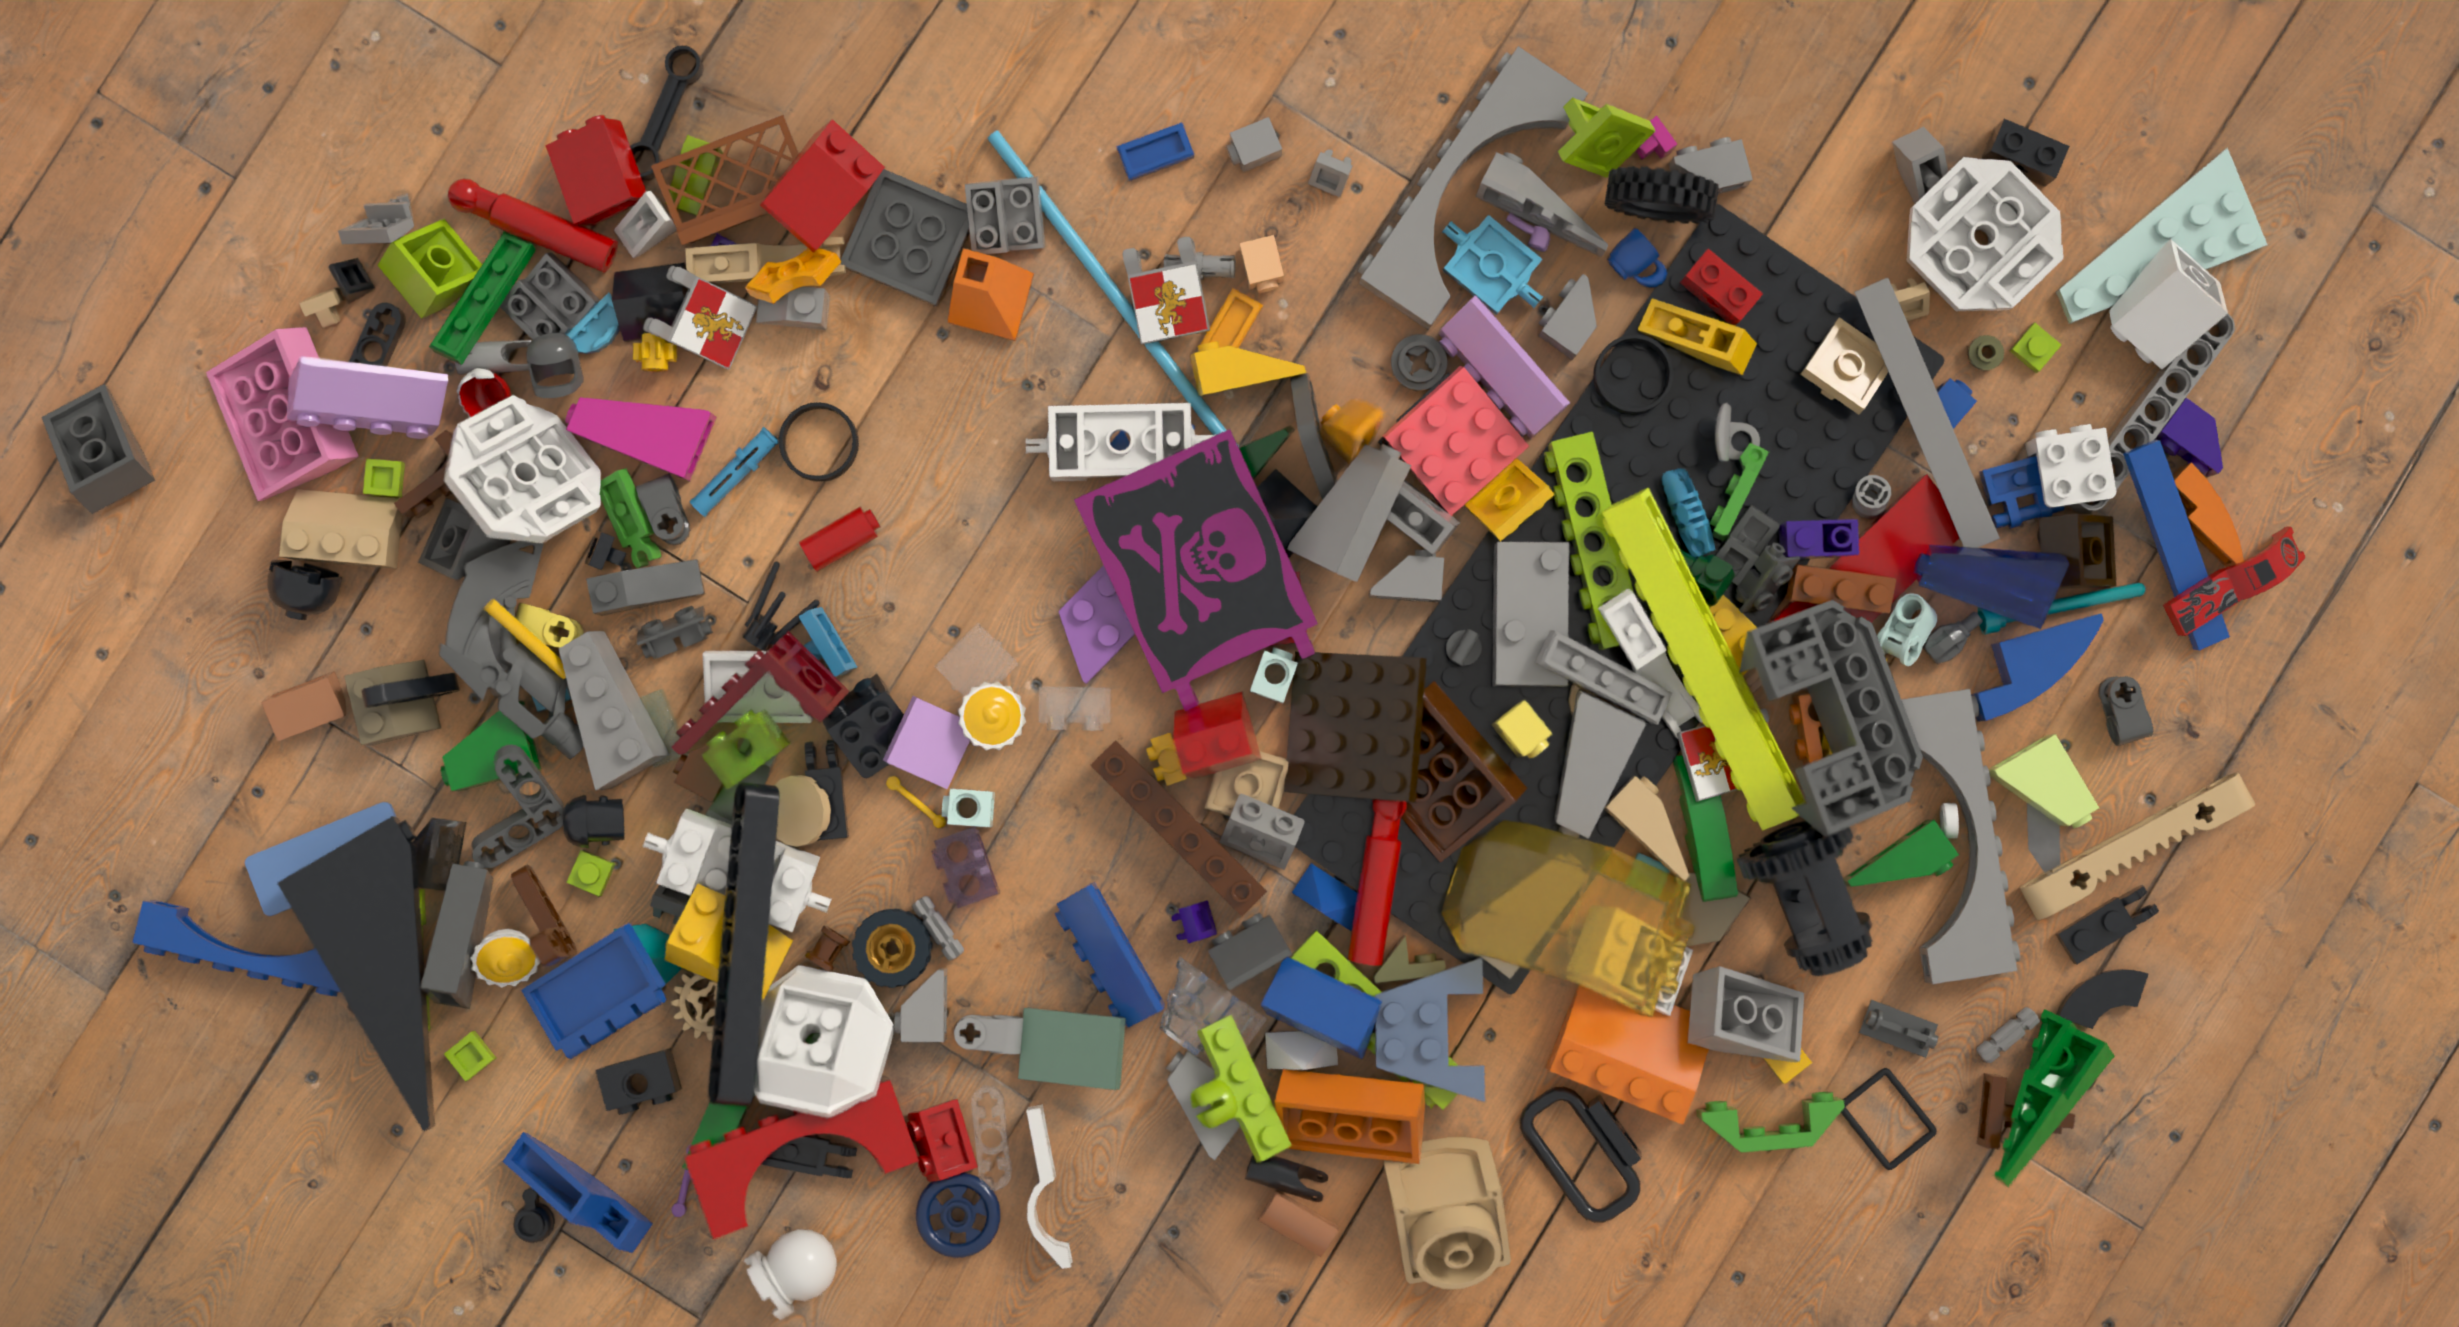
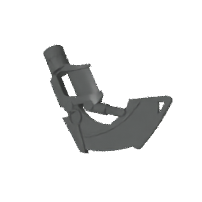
(506, 576)

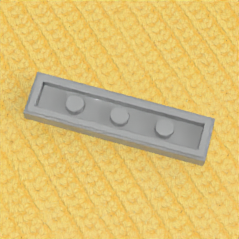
(1603, 677)

